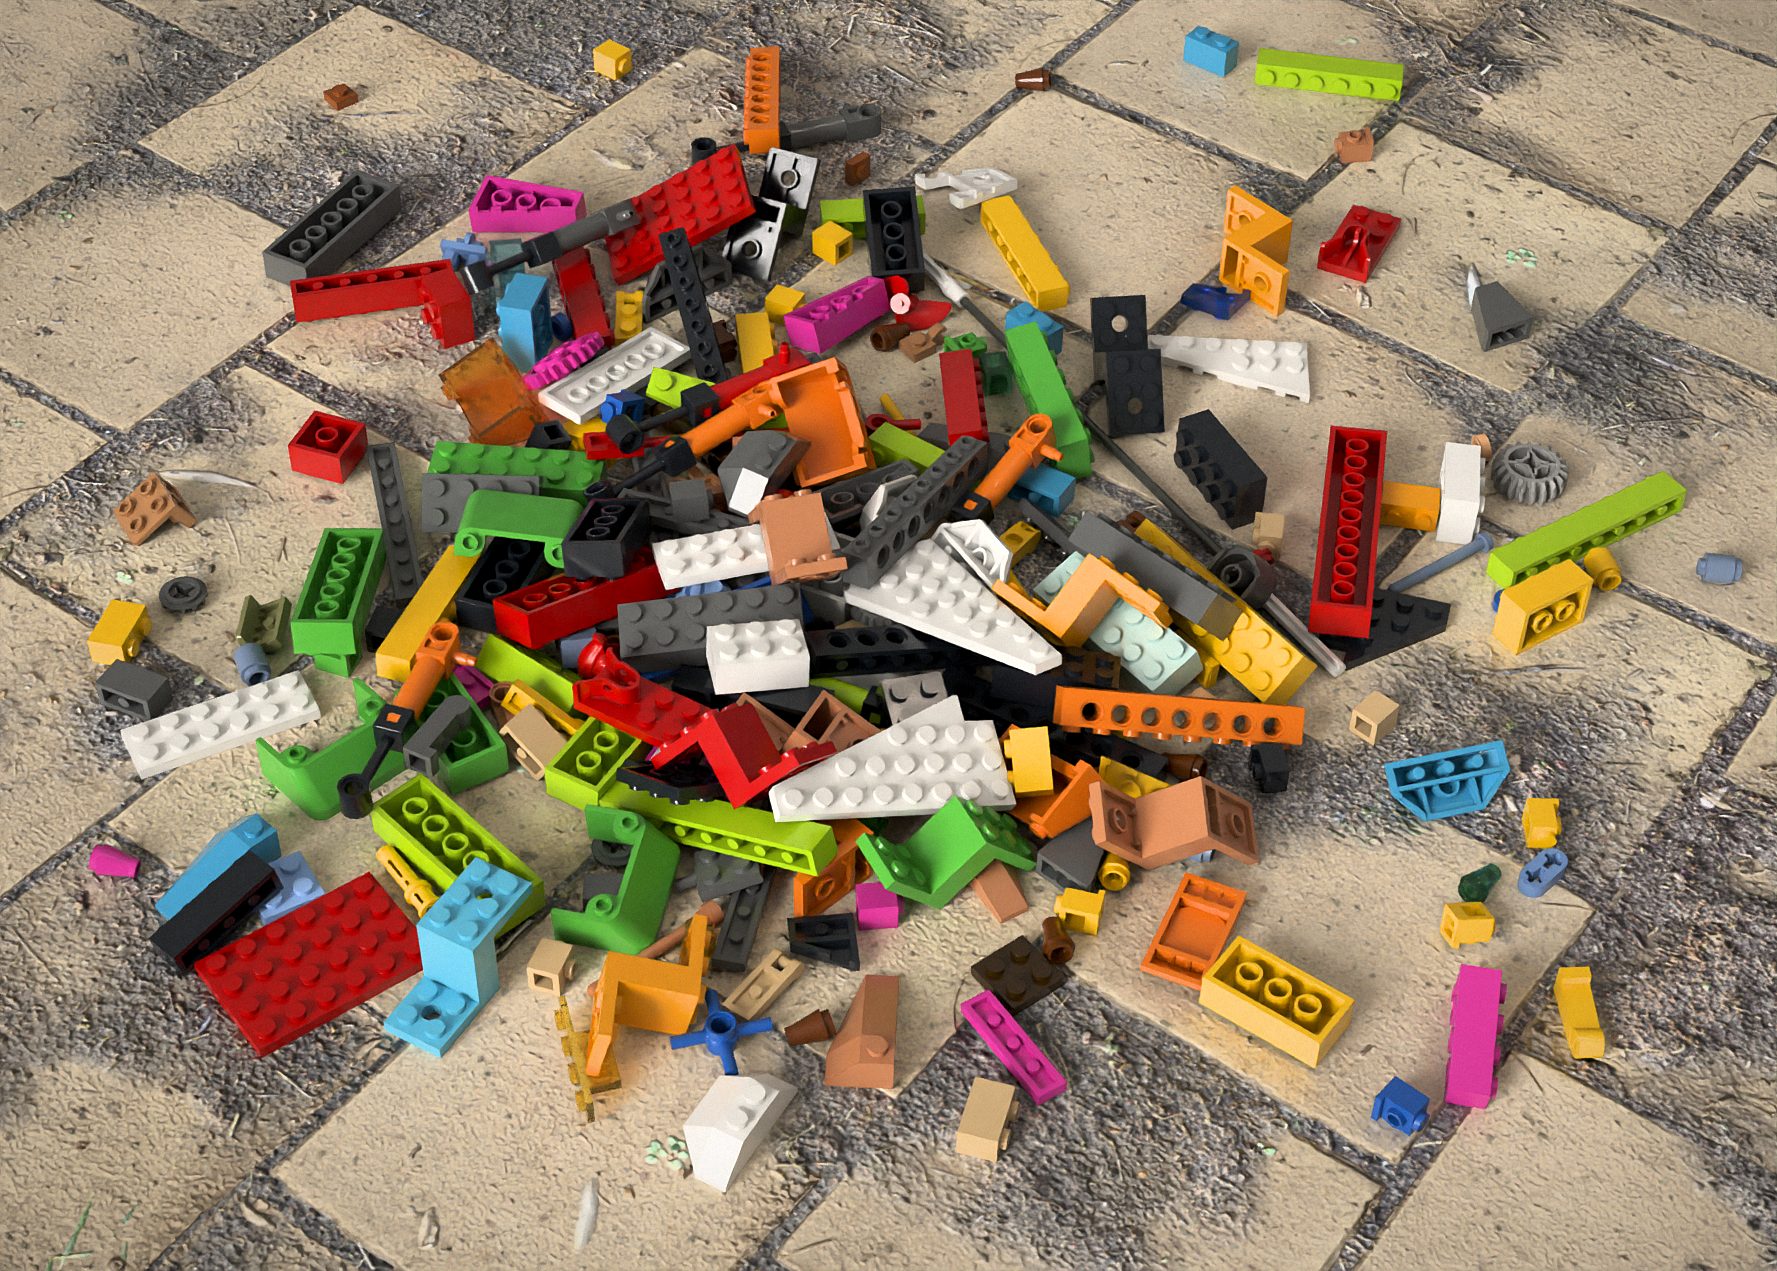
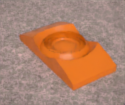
(1194, 931)

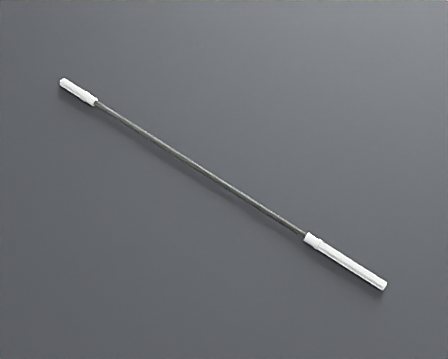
(1274, 606)

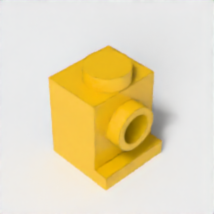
(1541, 822)
(1080, 910)
(1466, 923)

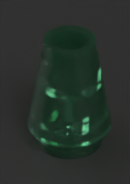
(1479, 883)

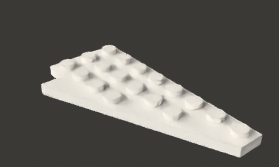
(945, 601)
(903, 771)

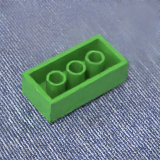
(475, 752)

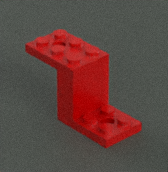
(740, 753)

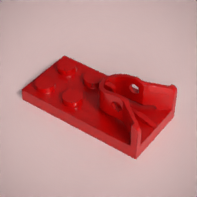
(1358, 243)
(635, 703)

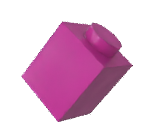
(877, 906)

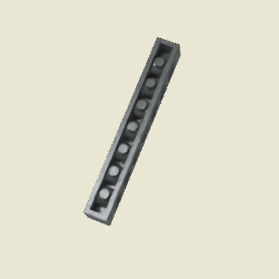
(914, 512)

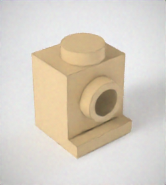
(1268, 532)

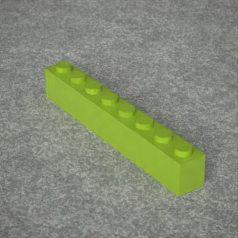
(1587, 528)
(731, 831)

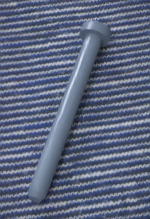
(1482, 542)

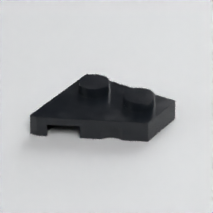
(825, 939)

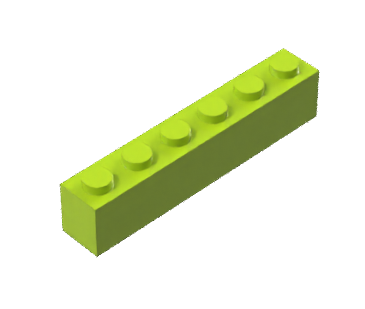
(1329, 74)

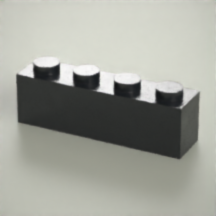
(216, 912)

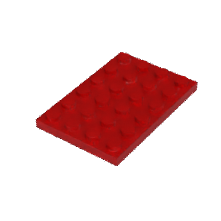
(699, 199)
(313, 964)

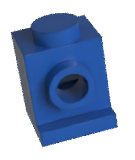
(617, 404)
(1401, 1107)

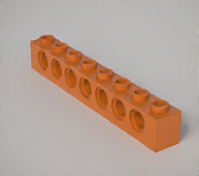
(762, 100)
(1071, 700)

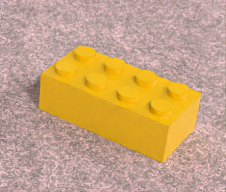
(1276, 1001)

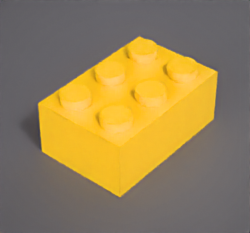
(1542, 606)

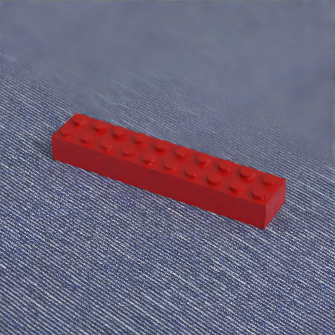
(1348, 532)

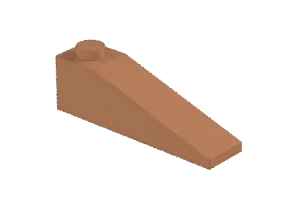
(1000, 890)
(866, 1040)

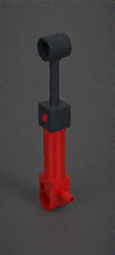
(704, 401)

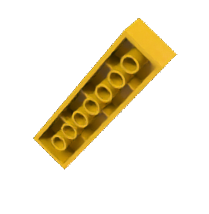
(1253, 648)

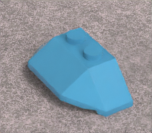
(1449, 780)

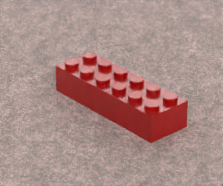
(566, 604)

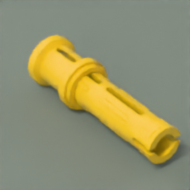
(416, 891)

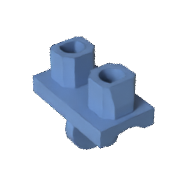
(463, 250)

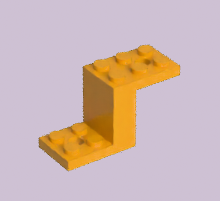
(1256, 250)
(1084, 602)
(648, 994)

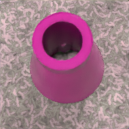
(113, 862)

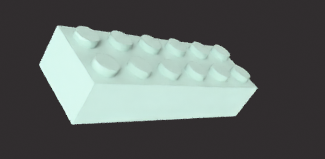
(1150, 655)

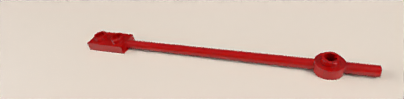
(600, 447)

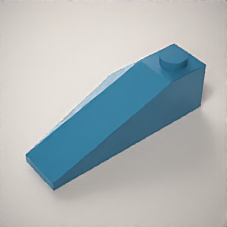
(217, 856)

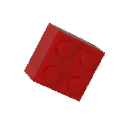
(447, 308)
(328, 447)

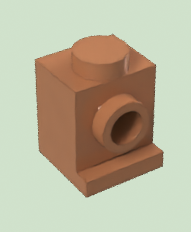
(1354, 146)

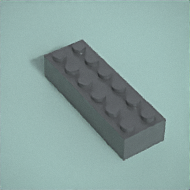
(333, 229)
(1153, 569)
(674, 630)

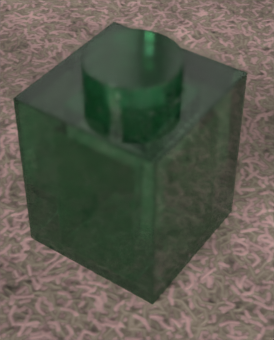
(995, 373)

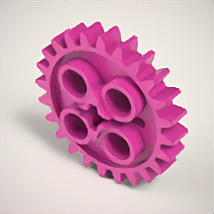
(563, 360)

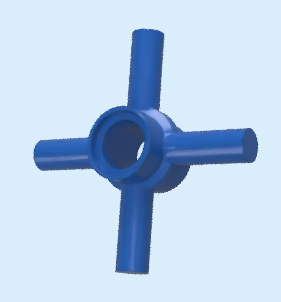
(721, 1033)

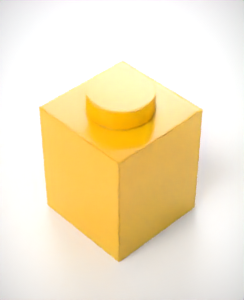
(612, 59)
(832, 243)
(782, 301)

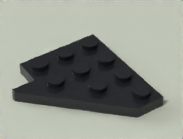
(1394, 624)
(678, 782)

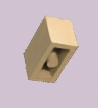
(532, 740)
(986, 1119)

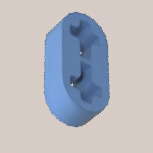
(1547, 876)

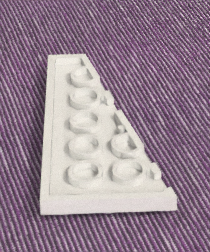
(1241, 361)

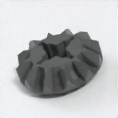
(185, 586)
(603, 853)

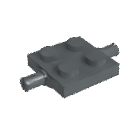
(720, 874)

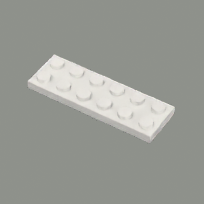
(624, 367)
(716, 556)
(220, 724)

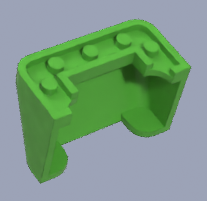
(518, 518)

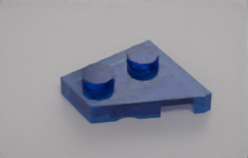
(1214, 300)

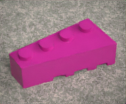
(523, 206)
(837, 315)
(1473, 1036)

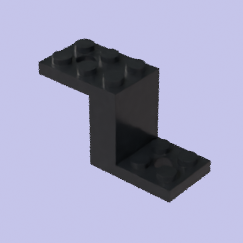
(777, 210)
(1127, 365)

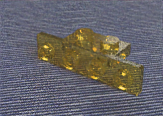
(575, 1045)

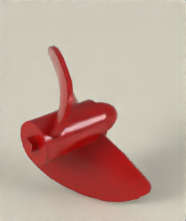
(909, 309)

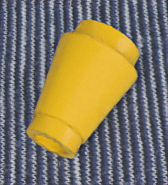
(1114, 872)

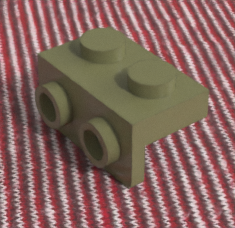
(264, 623)

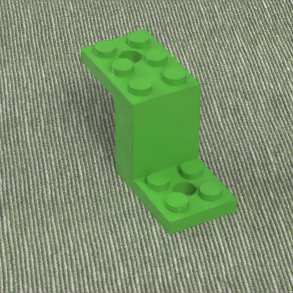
(947, 852)

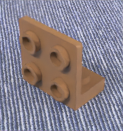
(150, 507)

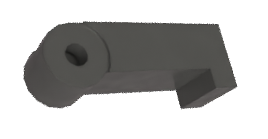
(436, 734)

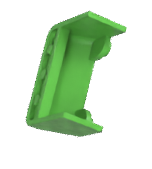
(313, 778)
(635, 915)

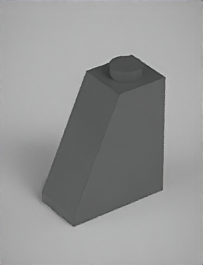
(1499, 317)
(1072, 859)

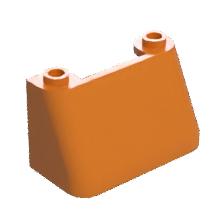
(825, 411)
(1058, 812)

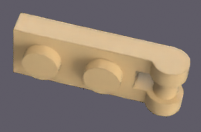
(763, 986)

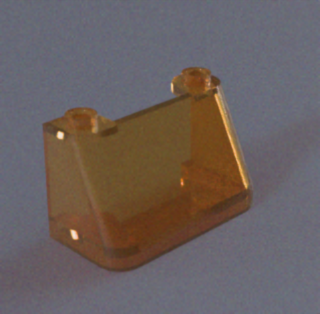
(492, 396)

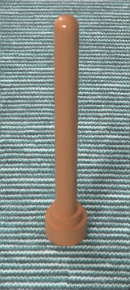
(714, 918)

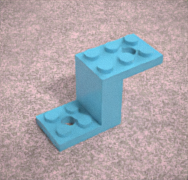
(458, 957)

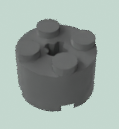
(1245, 575)

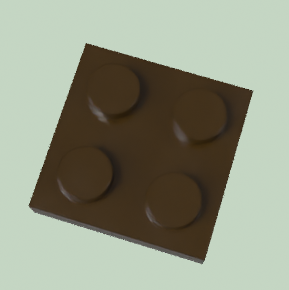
(1018, 975)

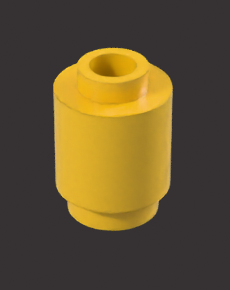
(1603, 568)

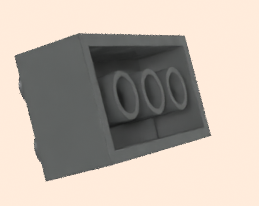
(447, 494)

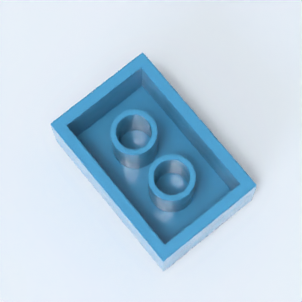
(526, 320)

